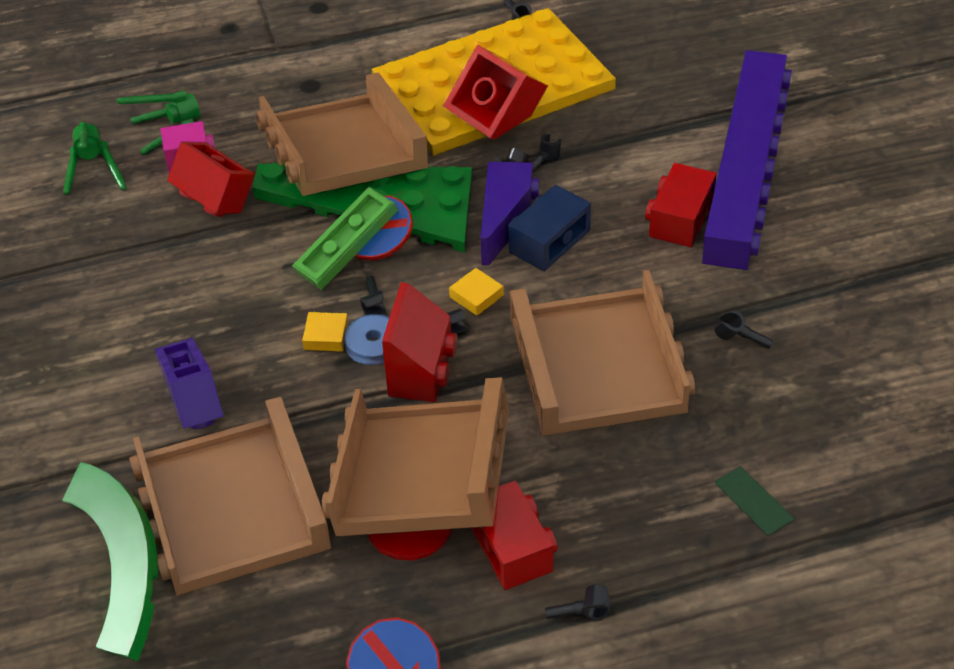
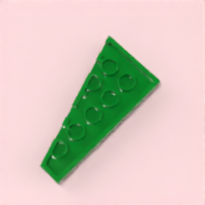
(434, 196)

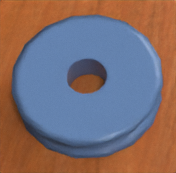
(358, 336)

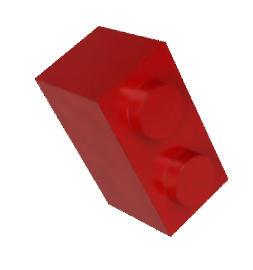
(210, 178)
(681, 204)
(517, 542)

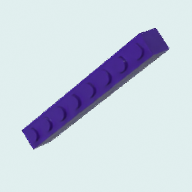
(746, 161)

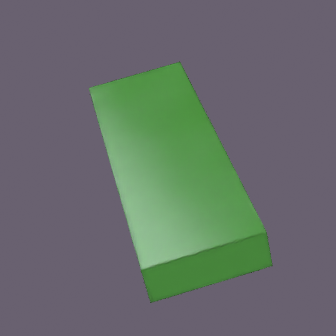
(345, 238)

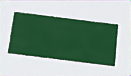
(754, 500)

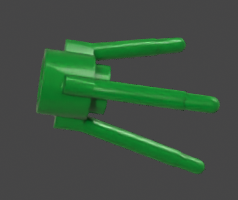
(181, 110)
(88, 145)

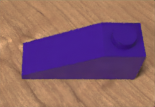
(507, 194)
(189, 384)

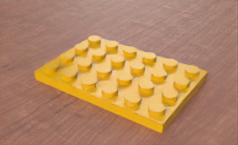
(533, 43)

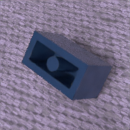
(549, 227)

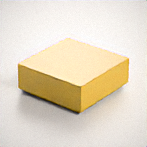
(476, 291)
(325, 331)

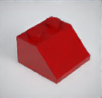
(494, 93)
(417, 346)

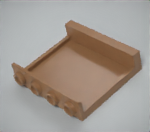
(345, 139)
(601, 358)
(418, 465)
(231, 502)

